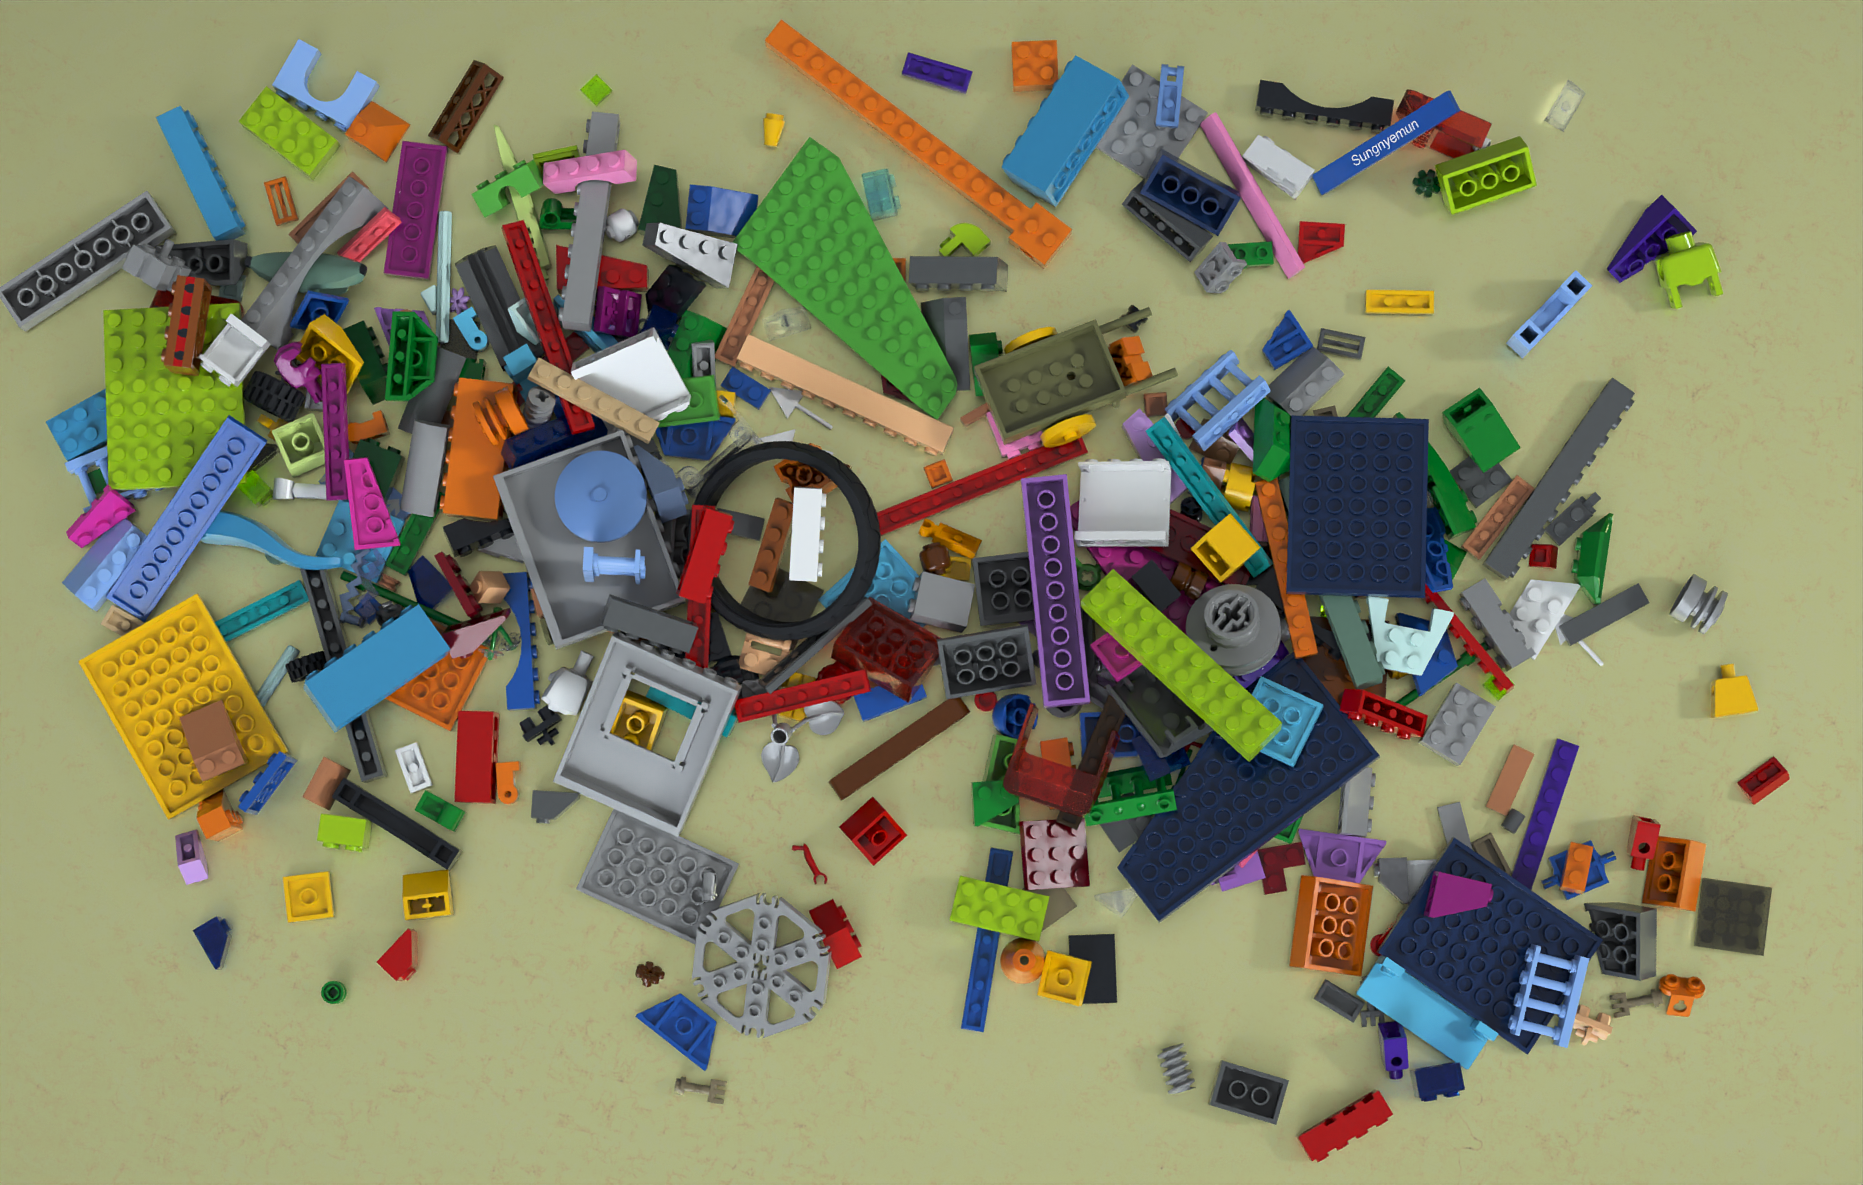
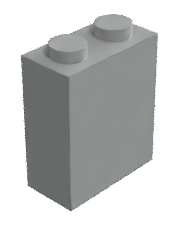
(941, 601)

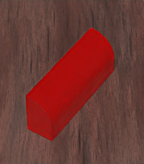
(476, 757)

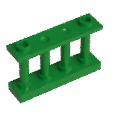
(1135, 806)

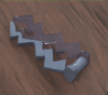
(364, 579)

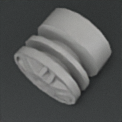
(1699, 604)

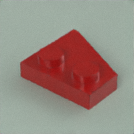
(1319, 239)

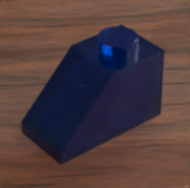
(215, 940)

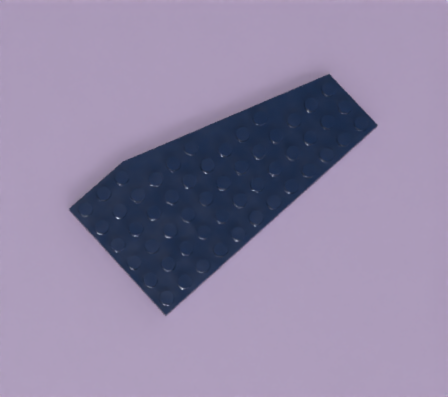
(1239, 805)

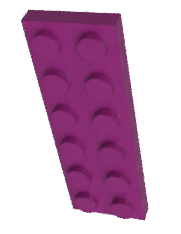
(417, 206)

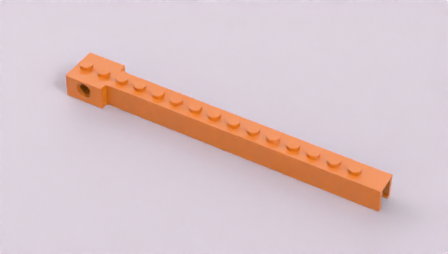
(1033, 230)

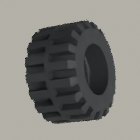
(273, 396)

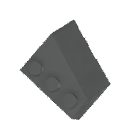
(1627, 939)

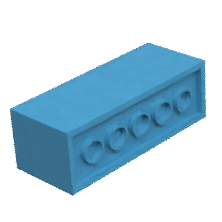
(1065, 130)
(375, 667)

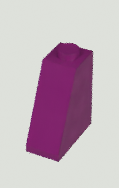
(1455, 894)

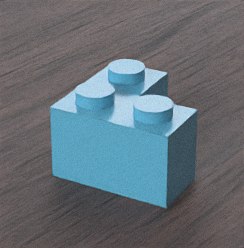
(519, 367)

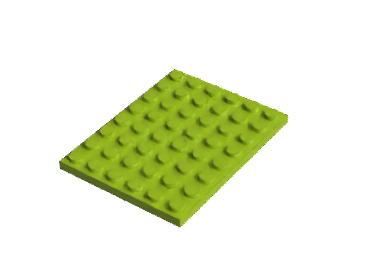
(159, 417)

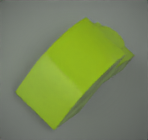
(968, 237)

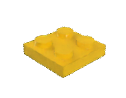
(308, 897)
(1064, 978)

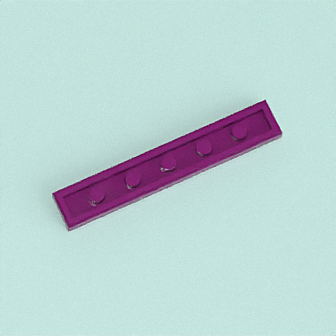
(335, 429)

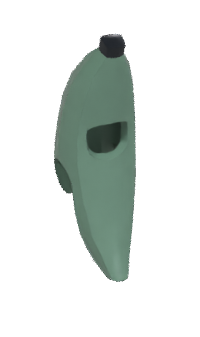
(327, 275)

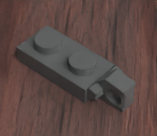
(1572, 518)

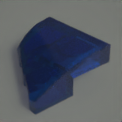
(428, 583)

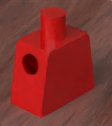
(1642, 831)

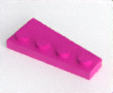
(369, 514)

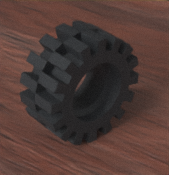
(305, 665)

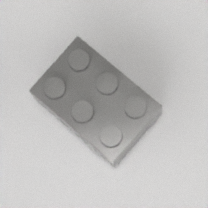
(1457, 724)

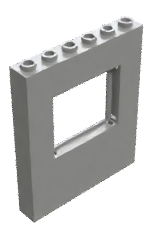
(629, 774)

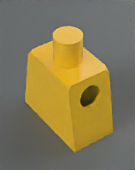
(1731, 694)

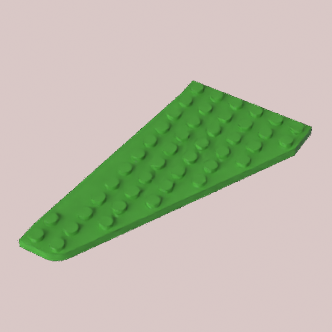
(831, 259)

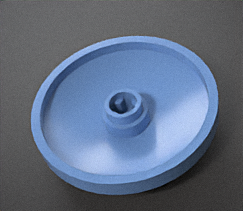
(600, 496)

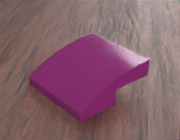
(617, 312)

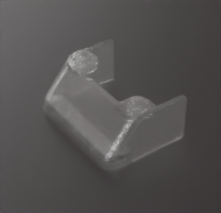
(742, 437)

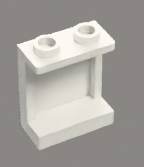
(234, 352)

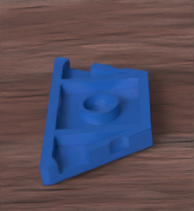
(694, 440)
(1442, 661)
(683, 1027)

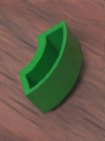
(982, 349)

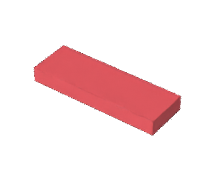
(370, 235)

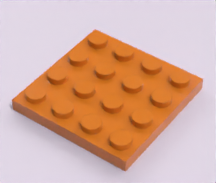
(442, 688)

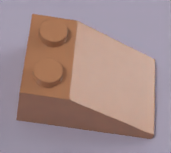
(213, 741)

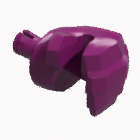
(303, 375)

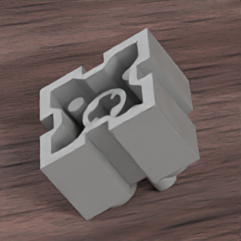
(155, 265)

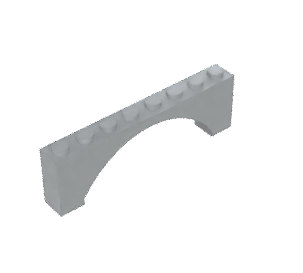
(272, 311)

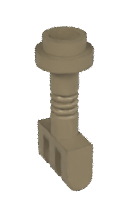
(1655, 998)
(681, 1086)

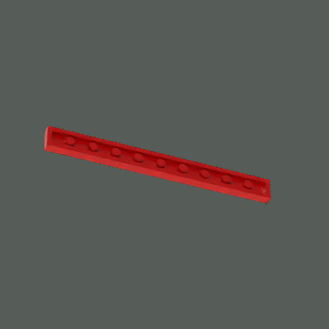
(543, 314)
(977, 485)

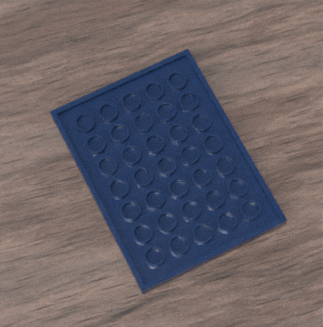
(1357, 506)
(1480, 952)

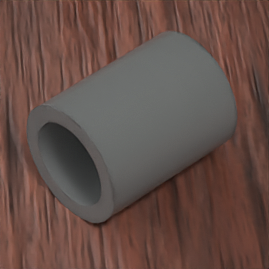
(1513, 821)

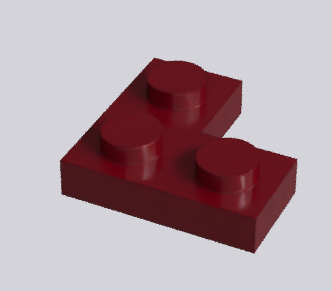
(1274, 860)

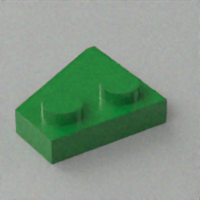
(990, 800)

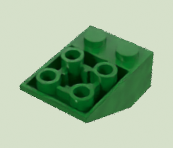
(1480, 430)

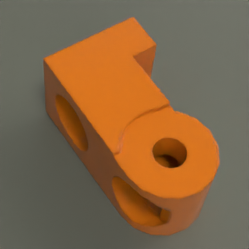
(370, 429)
(506, 784)

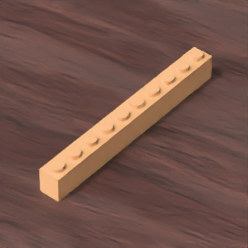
(844, 394)

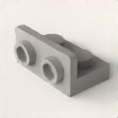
(1219, 269)

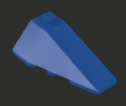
(1438, 570)

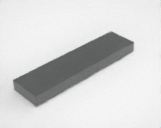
(1604, 614)

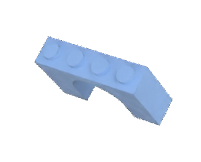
(293, 82)
(1549, 314)

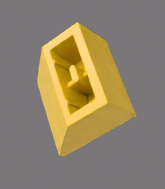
(1225, 548)
(427, 895)

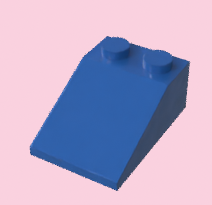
(718, 210)

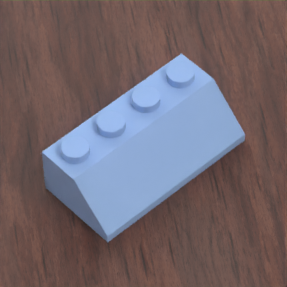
(104, 563)

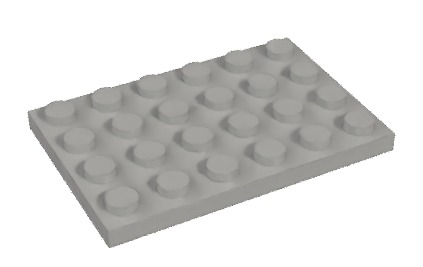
(654, 875)

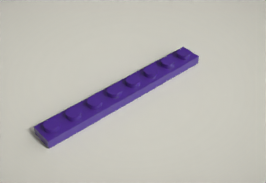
(1544, 812)

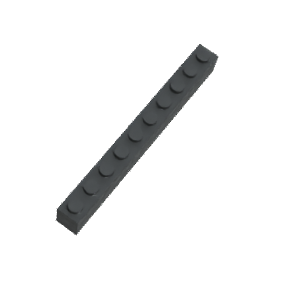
(1558, 479)
(334, 643)

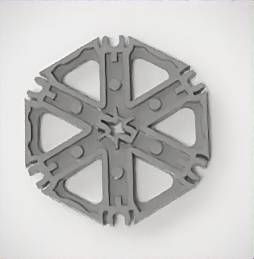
(776, 960)

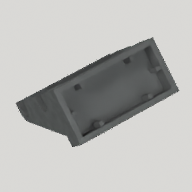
(1157, 712)

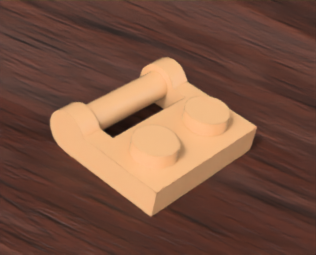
(762, 661)

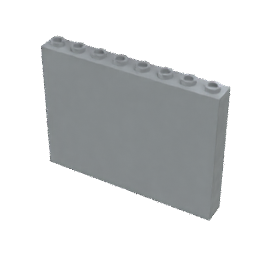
(556, 554)

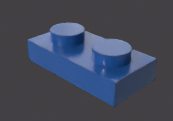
(745, 388)

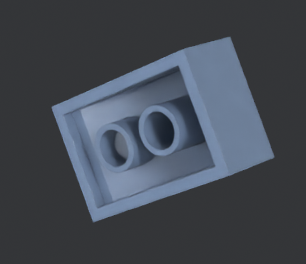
(663, 486)

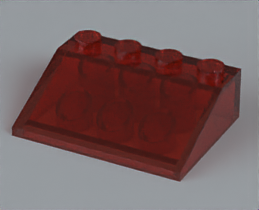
(889, 648)

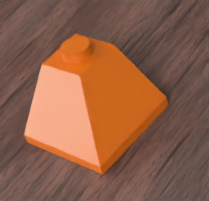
(377, 131)

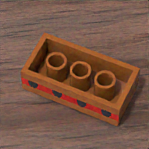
(187, 325)

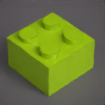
(343, 830)

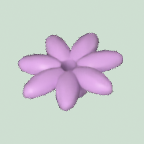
(459, 301)

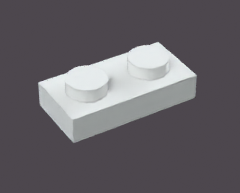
(413, 767)

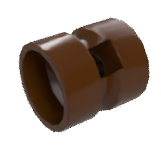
(1188, 581)

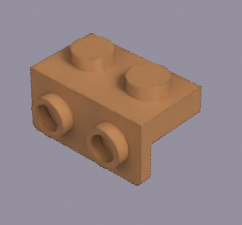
(1222, 449)

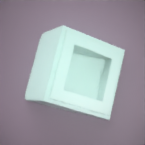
(233, 291)
(429, 298)

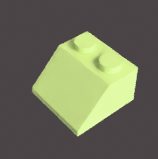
(301, 444)

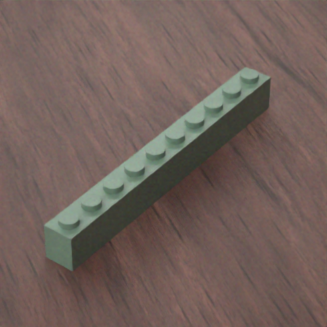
(1348, 628)

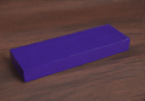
(937, 73)

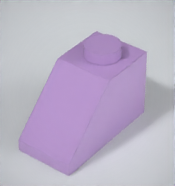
(191, 857)

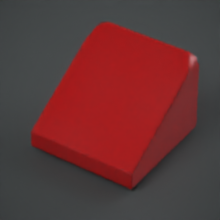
(1543, 556)

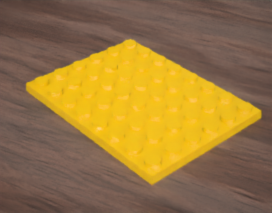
(164, 674)

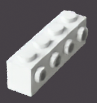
(806, 533)

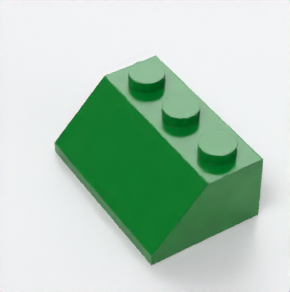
(692, 329)

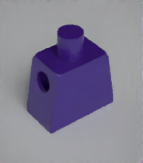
(1393, 1048)

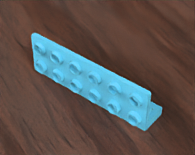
(1424, 1012)

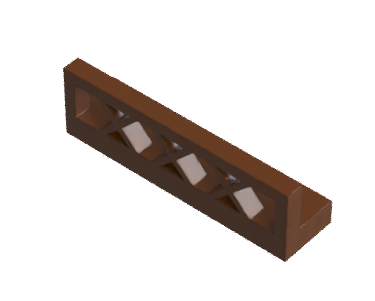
(460, 101)

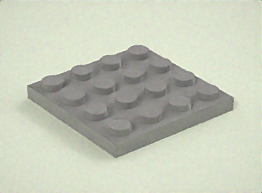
(1133, 135)

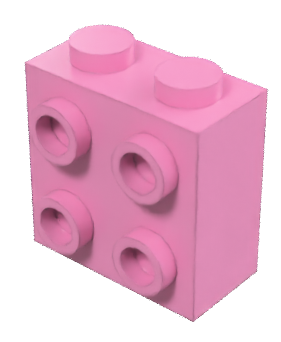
(1013, 449)

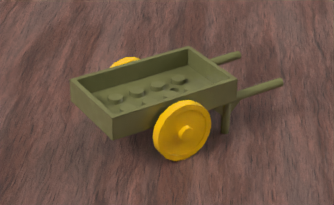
(1031, 388)

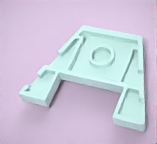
(1403, 647)

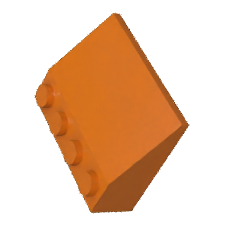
(1331, 925)

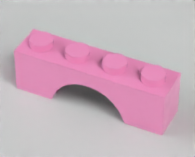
(611, 166)

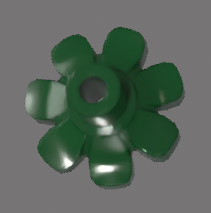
(1424, 186)

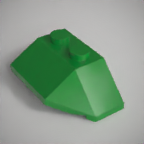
(410, 357)
(1271, 440)
(1592, 558)

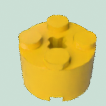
(1238, 486)

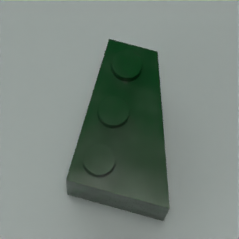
(662, 199)
(373, 371)

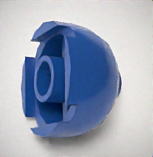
(1010, 714)

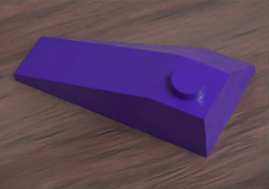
(1648, 238)

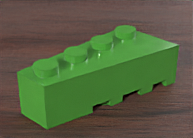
(996, 767)

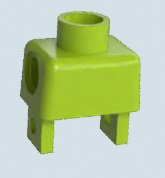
(1687, 264)

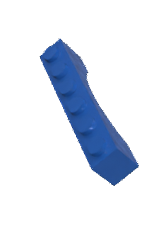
(521, 689)

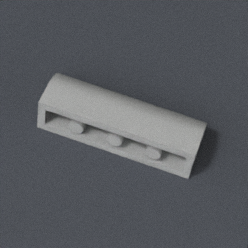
(424, 468)

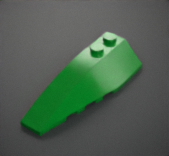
(1447, 496)

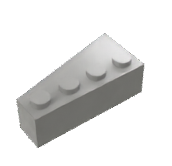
(1495, 625)

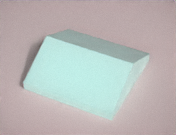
(523, 321)

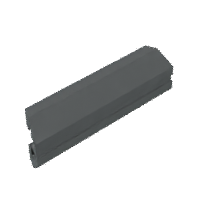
(491, 296)

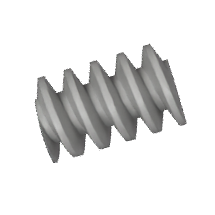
(538, 407)
(1176, 1070)

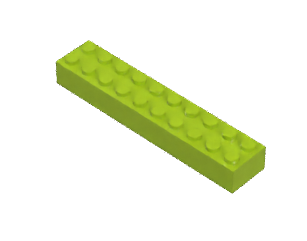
(1181, 665)

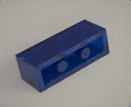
(537, 443)

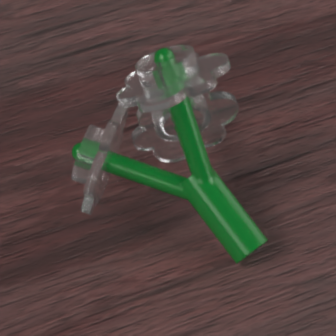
(508, 643)

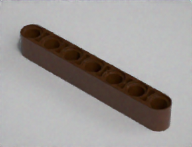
(898, 747)

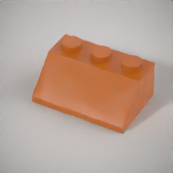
(1674, 874)

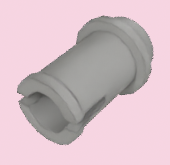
(709, 886)

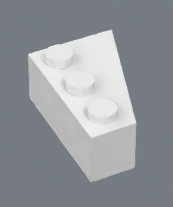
(1278, 166)

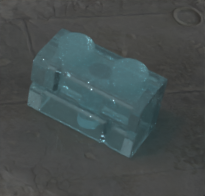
(880, 194)

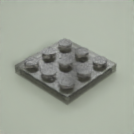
(786, 603)
(1732, 916)

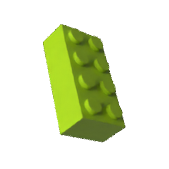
(289, 133)
(1485, 175)
(999, 908)

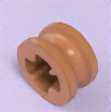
(388, 582)

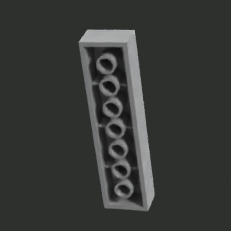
(84, 261)

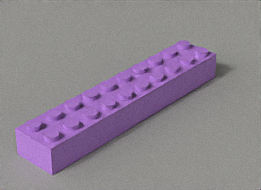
(1055, 591)

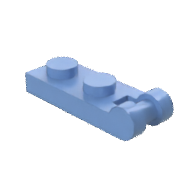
(1169, 97)

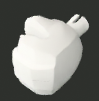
(569, 686)

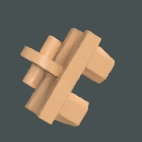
(1589, 1028)

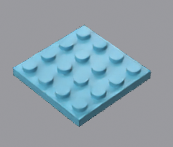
(890, 585)

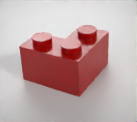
(837, 932)

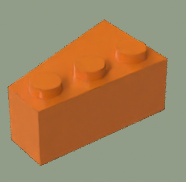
(218, 817)

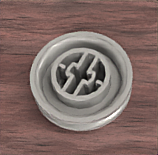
(1237, 626)

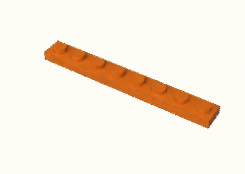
(1276, 531)

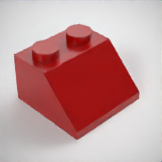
(873, 831)
(401, 957)

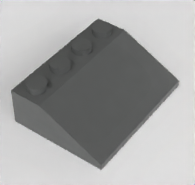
(1003, 588)
(986, 661)

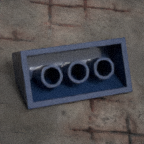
(1190, 192)

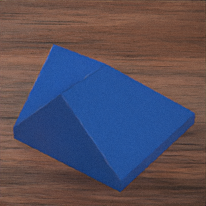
(316, 305)

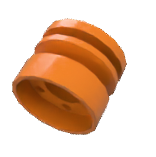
(500, 416)

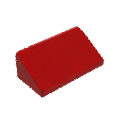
(1764, 780)

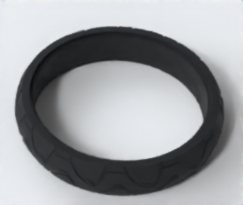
(868, 538)

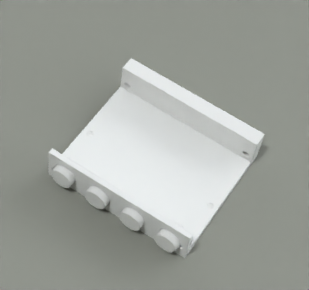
(637, 375)
(1124, 503)

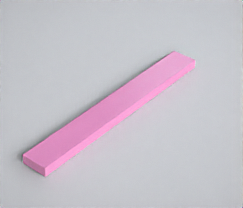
(1252, 195)

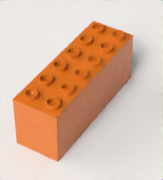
(472, 457)

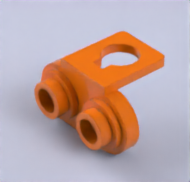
(1681, 989)

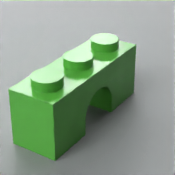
(492, 196)

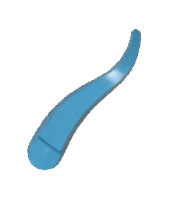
(243, 531)

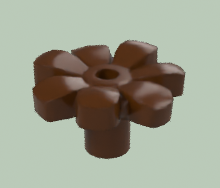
(649, 973)

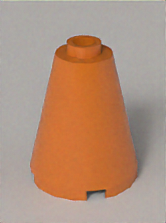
(1011, 960)

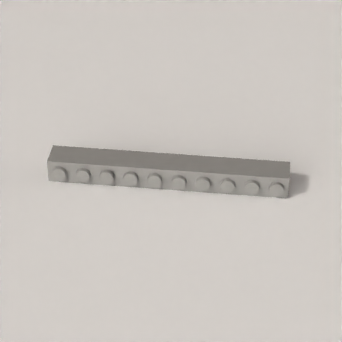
(588, 229)

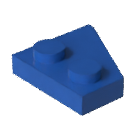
(1286, 342)

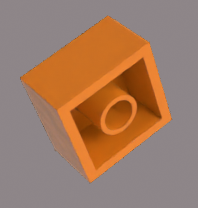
(1034, 65)

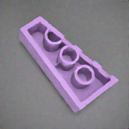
(1146, 450)

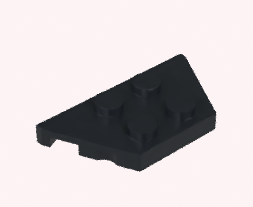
(674, 291)

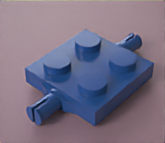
(1596, 874)

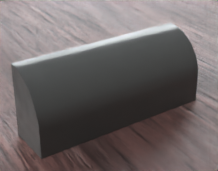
(433, 401)

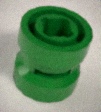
(334, 992)

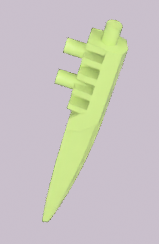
(524, 206)

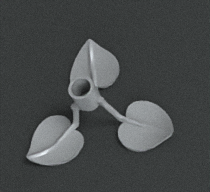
(780, 758)

